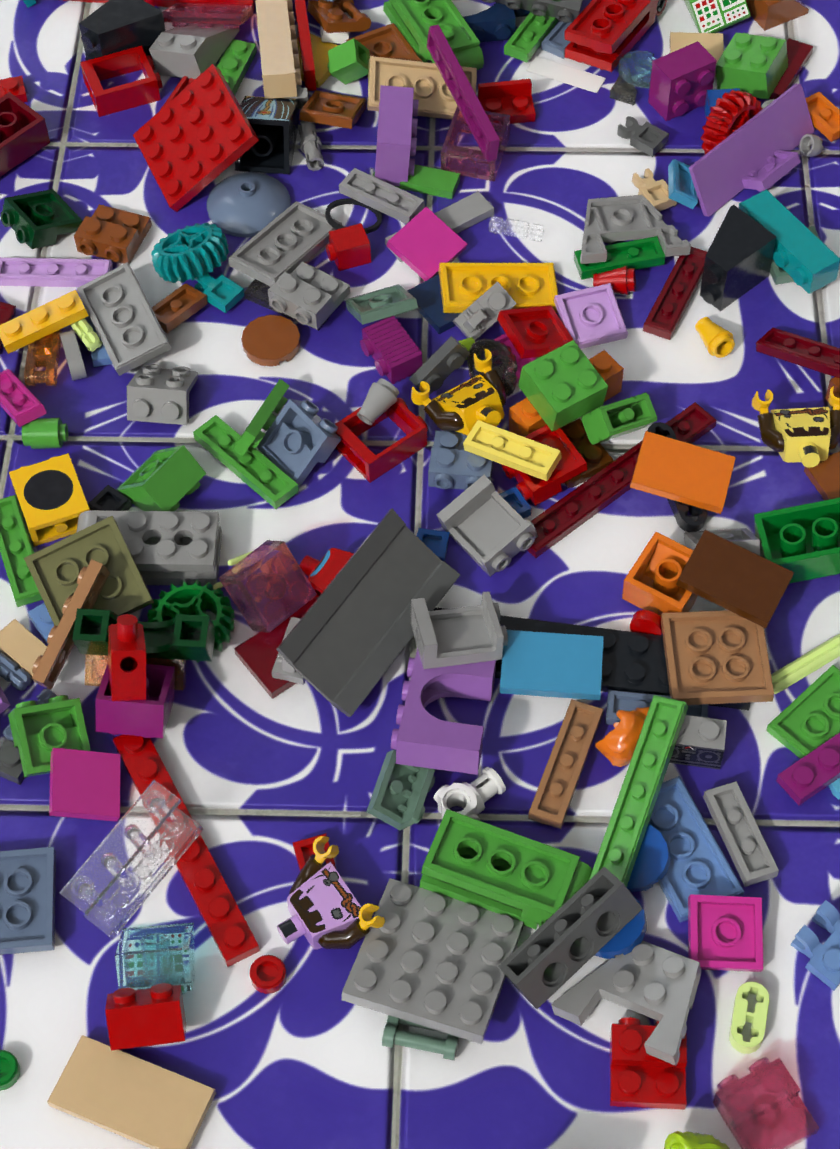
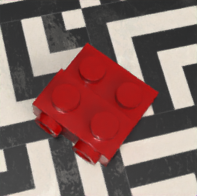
(568, 467)
(642, 1078)

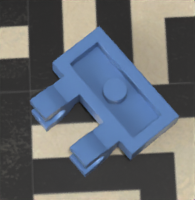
(824, 958)

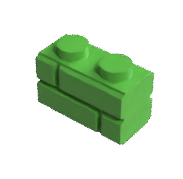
(619, 418)

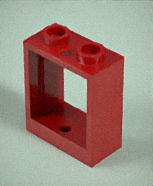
(125, 95)
(373, 465)

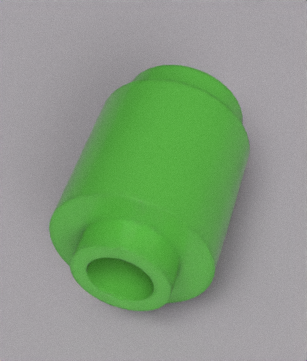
(45, 433)

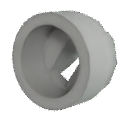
(812, 141)

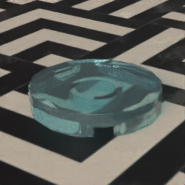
(636, 68)

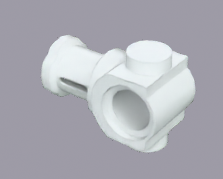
(471, 795)

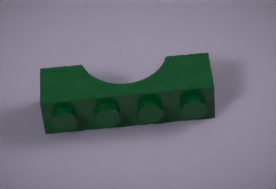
(178, 638)

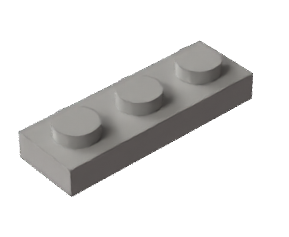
(381, 196)
(740, 834)

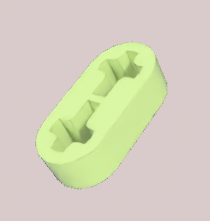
(757, 1018)

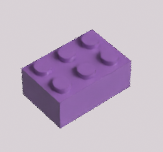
(395, 134)

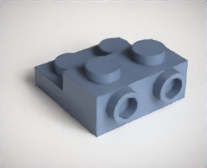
(299, 439)
(452, 465)

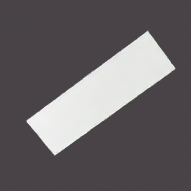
(566, 74)

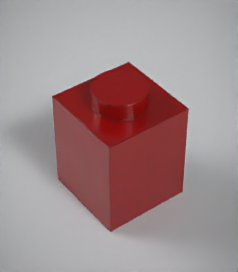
(349, 247)

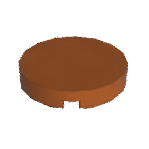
(271, 340)

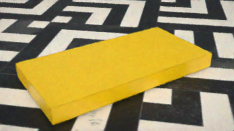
(525, 282)

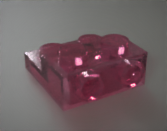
(764, 1107)

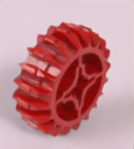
(727, 116)

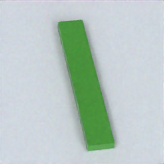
(640, 788)

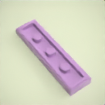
(51, 271)

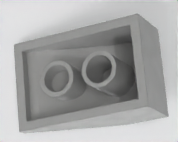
(190, 49)

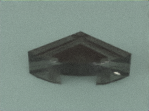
(623, 91)

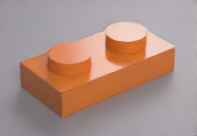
(824, 116)

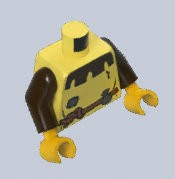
(799, 433)

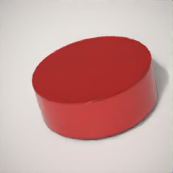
(646, 622)
(268, 974)

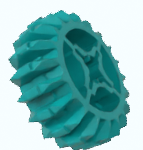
(190, 252)

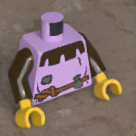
(325, 906)

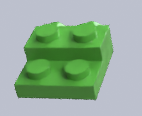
(47, 726)

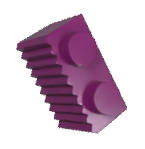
(391, 349)

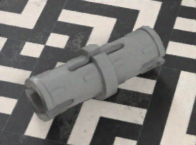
(311, 145)

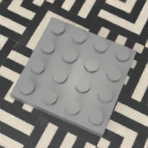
(433, 961)

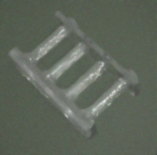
(132, 860)

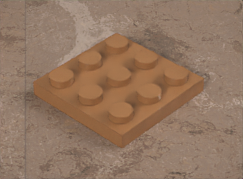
(716, 658)

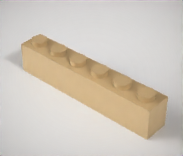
(278, 48)

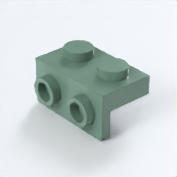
(400, 793)

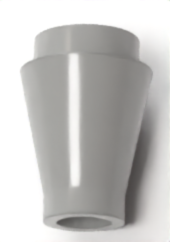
(378, 400)

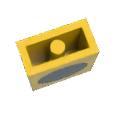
(49, 498)

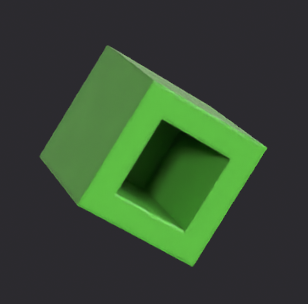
(348, 61)

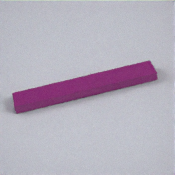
(463, 93)

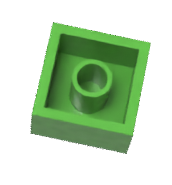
(752, 64)
(562, 385)

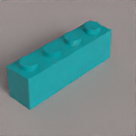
(796, 247)

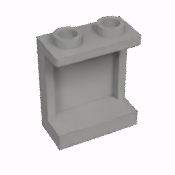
(487, 526)
(458, 634)

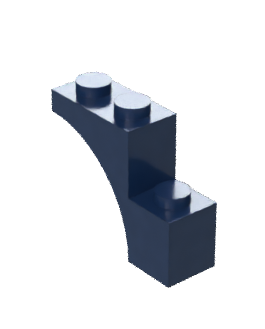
(495, 22)

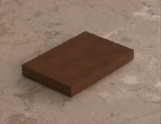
(735, 578)

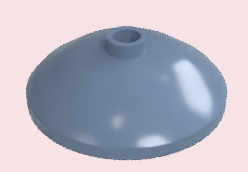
(247, 203)

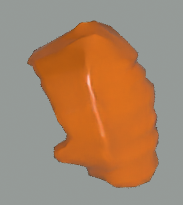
(621, 742)

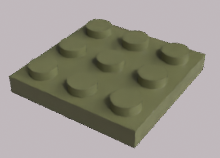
(58, 567)

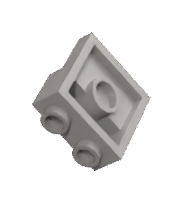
(307, 295)

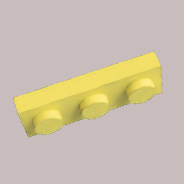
(512, 450)

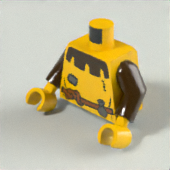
(463, 405)

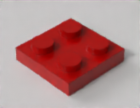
(534, 330)

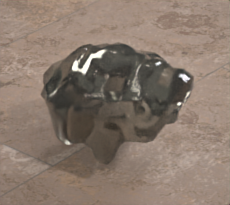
(502, 361)

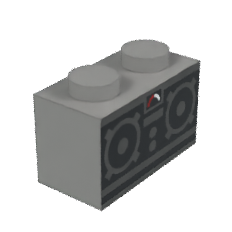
(700, 742)

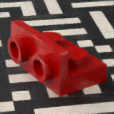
(508, 98)

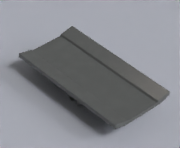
(366, 614)

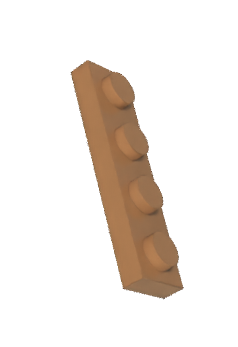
(60, 642)
(565, 764)

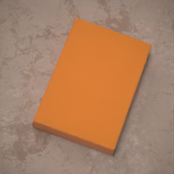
(683, 472)

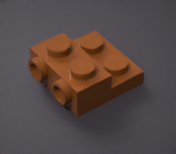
(112, 234)

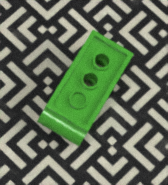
(415, 18)
(500, 870)

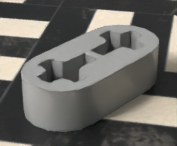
(73, 355)

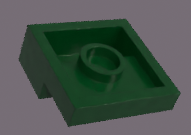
(39, 218)

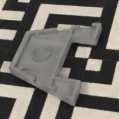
(624, 220)
(644, 981)

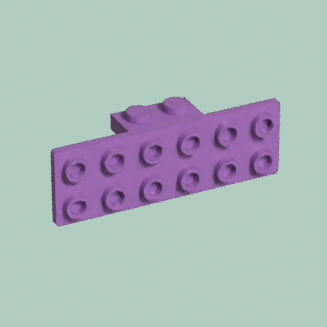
(754, 153)

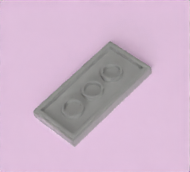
(283, 244)
(123, 319)

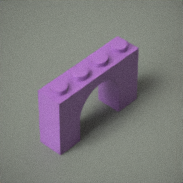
(435, 742)

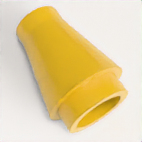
(715, 338)

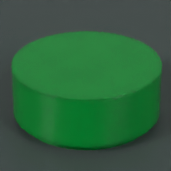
(8, 1070)

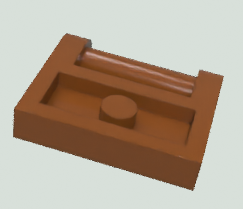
(333, 18)

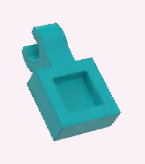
(220, 291)

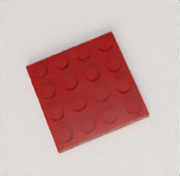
(195, 137)

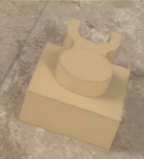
(654, 191)

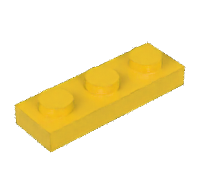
(42, 321)

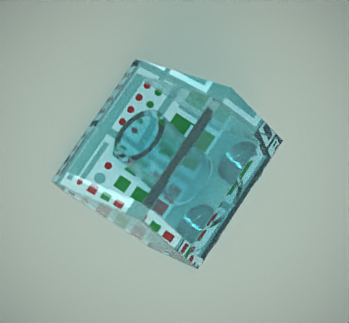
(156, 956)

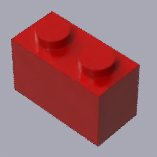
(145, 1016)

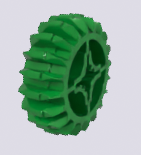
(195, 601)

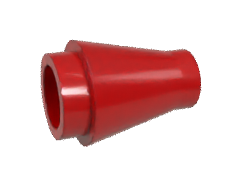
(621, 279)

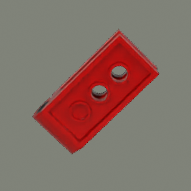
(609, 30)

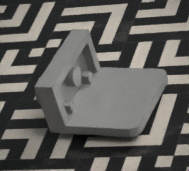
(160, 394)

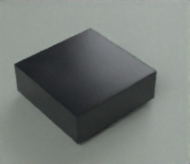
(110, 500)

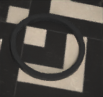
(351, 201)

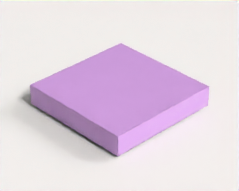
(591, 315)

